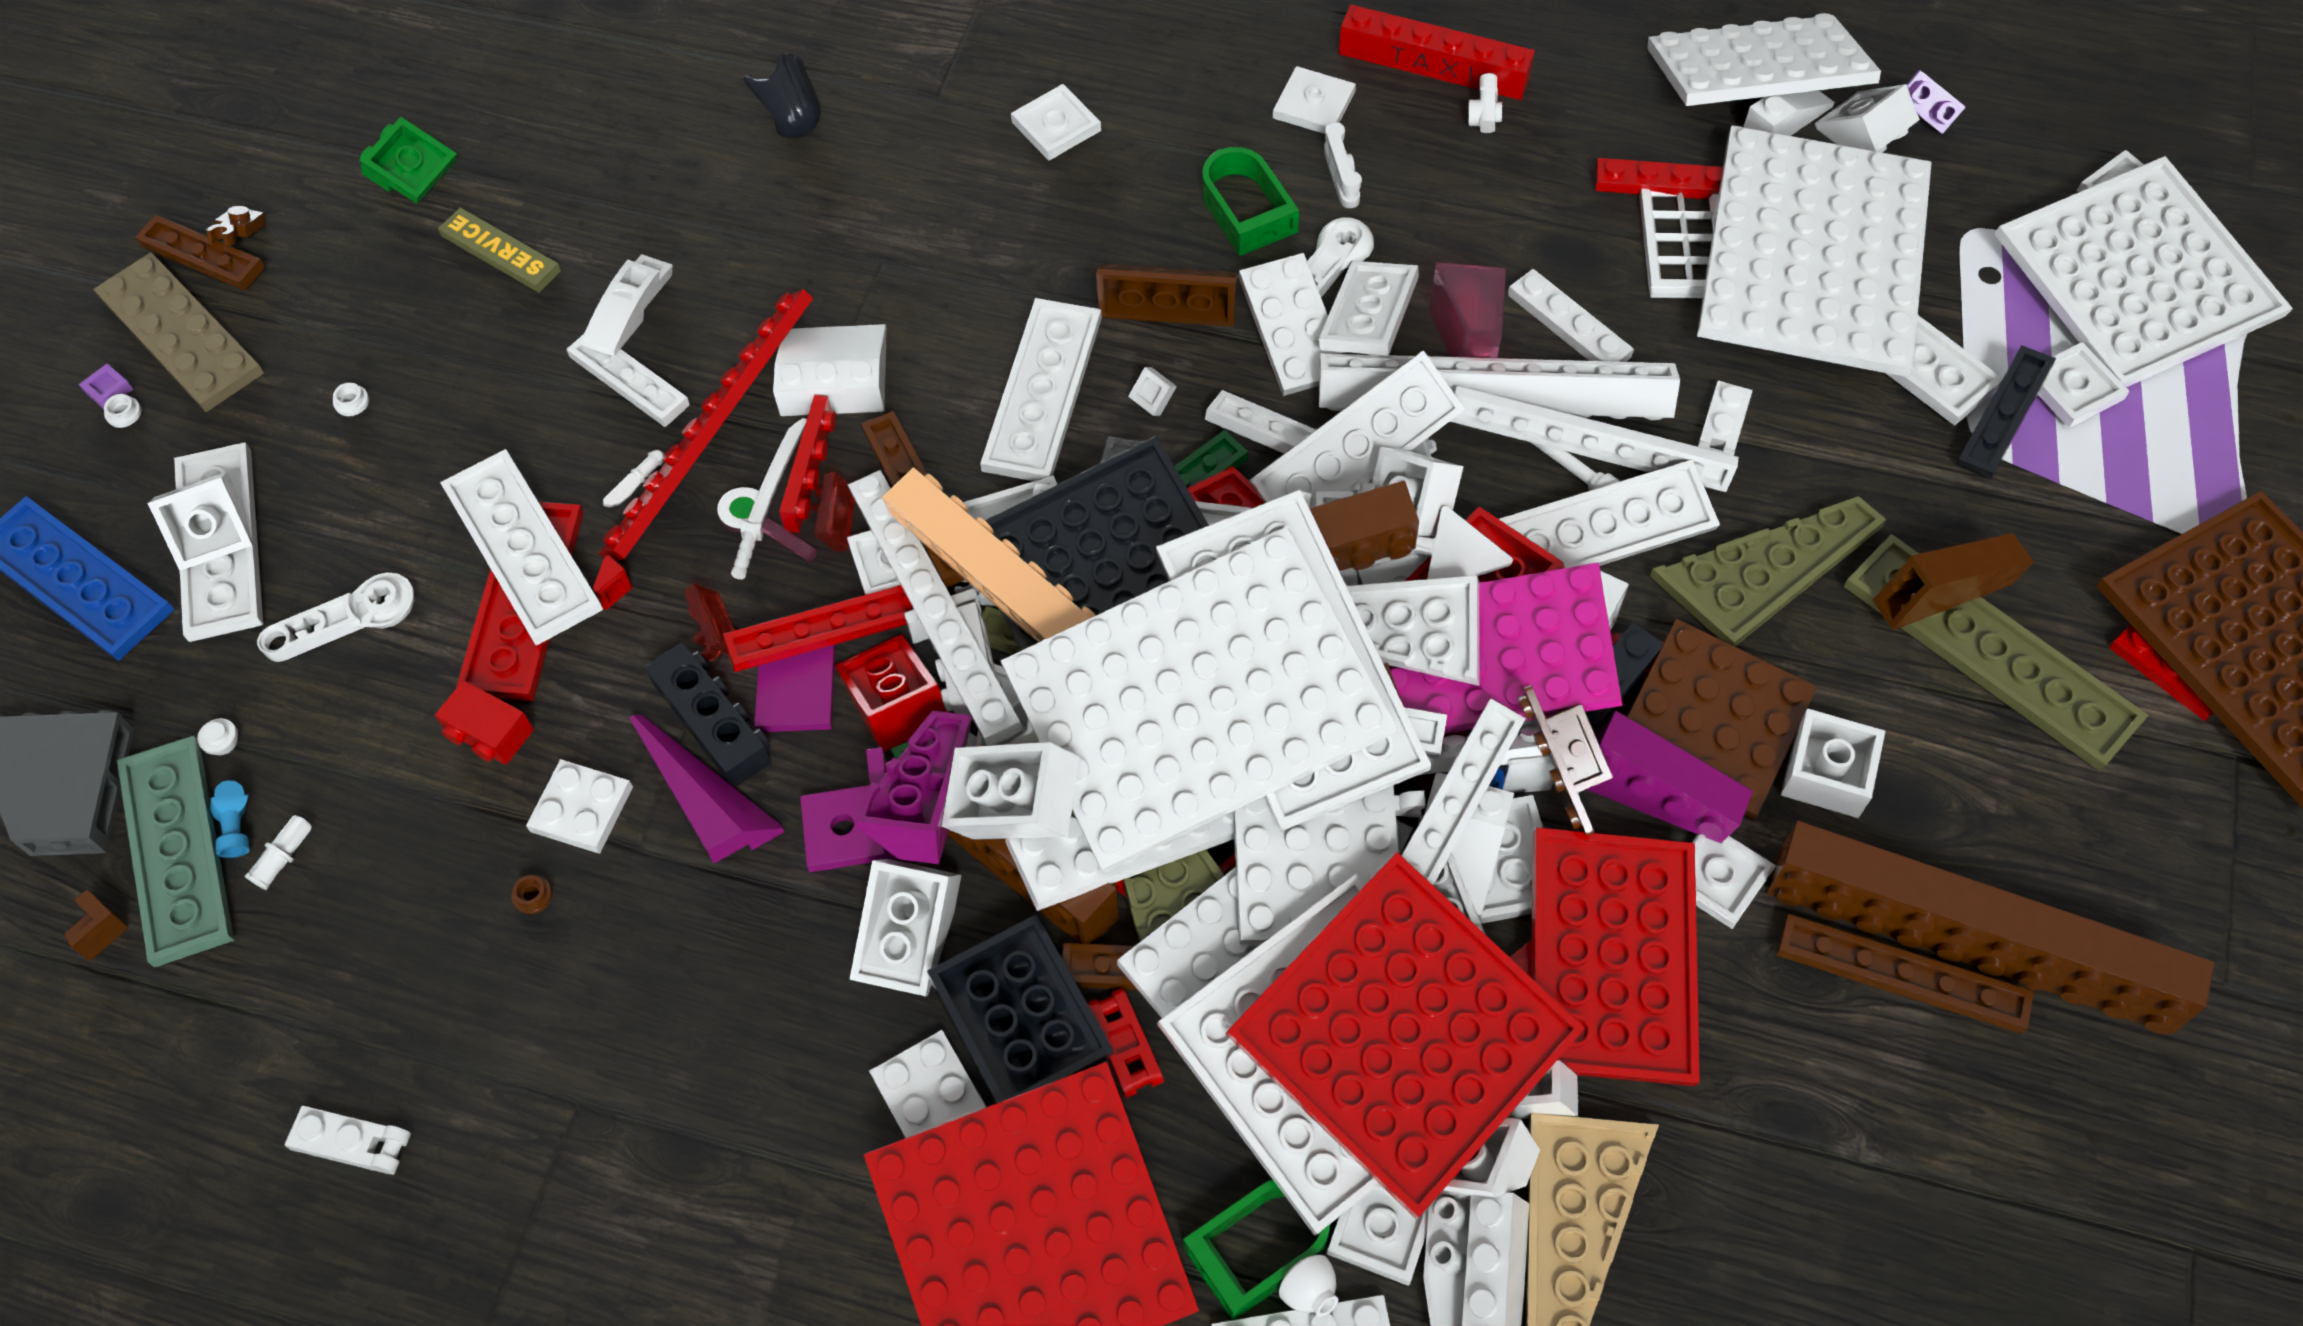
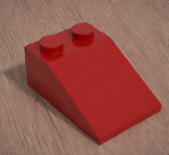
(891, 691)

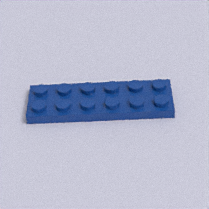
(77, 580)

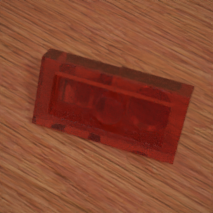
(834, 512)
(710, 613)

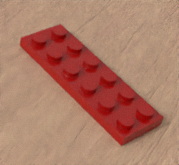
(500, 650)

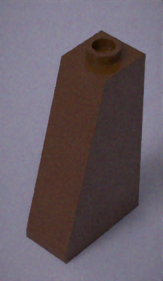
(1951, 577)

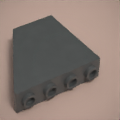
(61, 780)

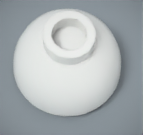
(1310, 1286)

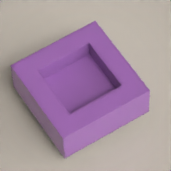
(105, 384)

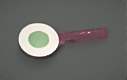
(736, 507)

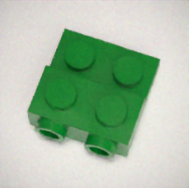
(406, 160)

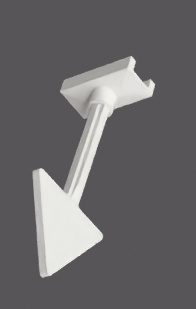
(1457, 548)

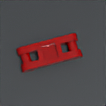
(1127, 1042)

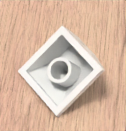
(1500, 1164)

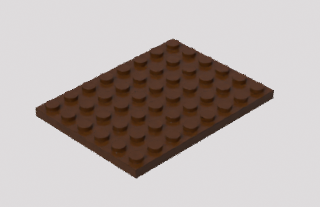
(2230, 624)

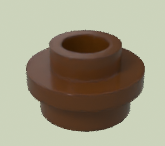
(526, 886)

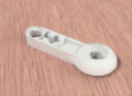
(1332, 257)
(342, 616)

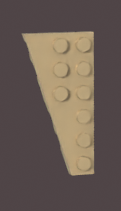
(1578, 1211)

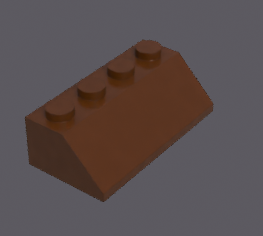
(1167, 294)

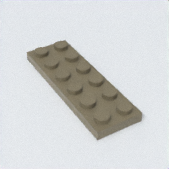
(178, 332)

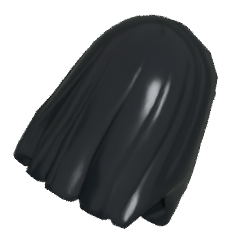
(788, 97)

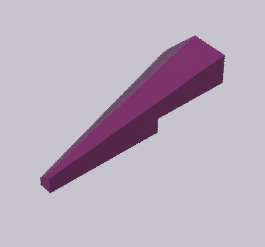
(714, 808)

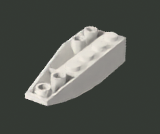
(1476, 1259)

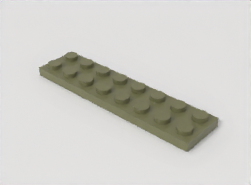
(2013, 665)

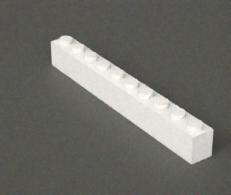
(1559, 385)

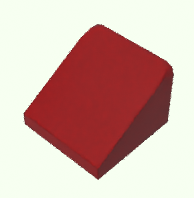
(611, 583)

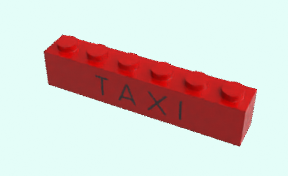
(1434, 51)

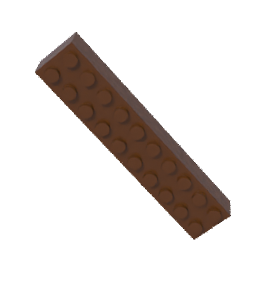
(1991, 929)

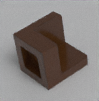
(96, 928)

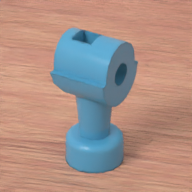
(228, 808)

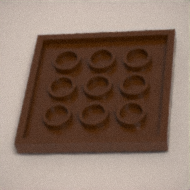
(1723, 707)

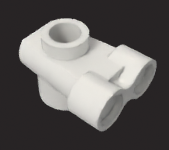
(1487, 110)

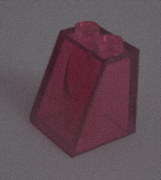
(1468, 308)

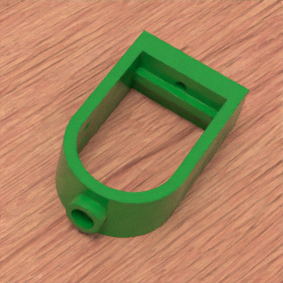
(1261, 229)
(1215, 1270)

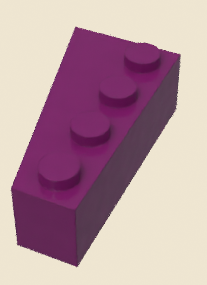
(1668, 781)

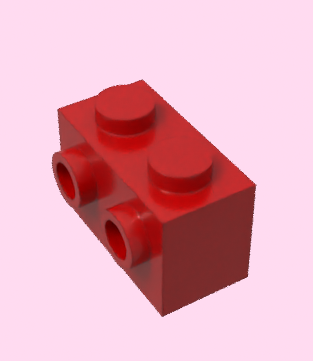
(484, 723)

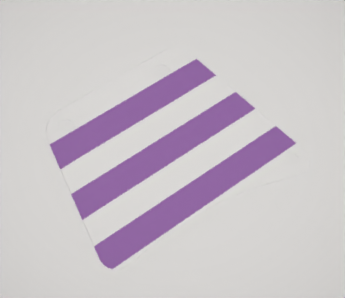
(2155, 454)

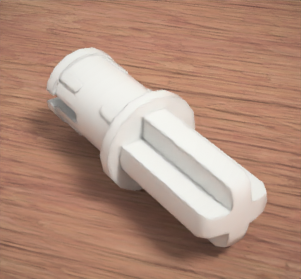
(278, 852)

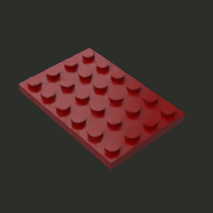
(1619, 951)

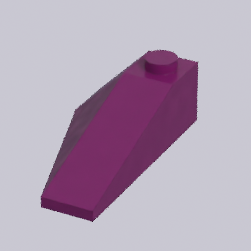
(910, 799)

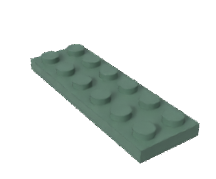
(174, 852)

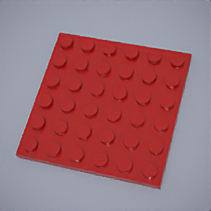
(1405, 1034)
(1032, 1215)

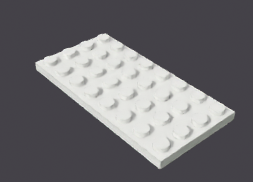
(1368, 769)

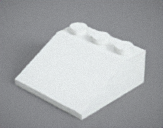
(834, 363)

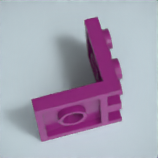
(826, 809)

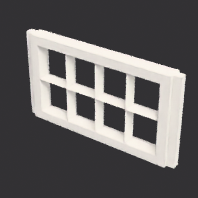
(1673, 287)

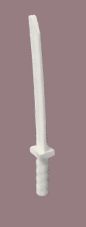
(752, 528)

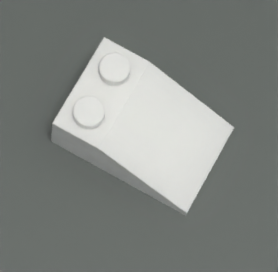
(1480, 841)
(903, 925)

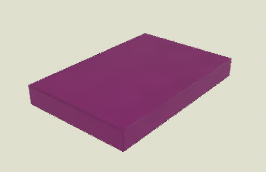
(796, 692)

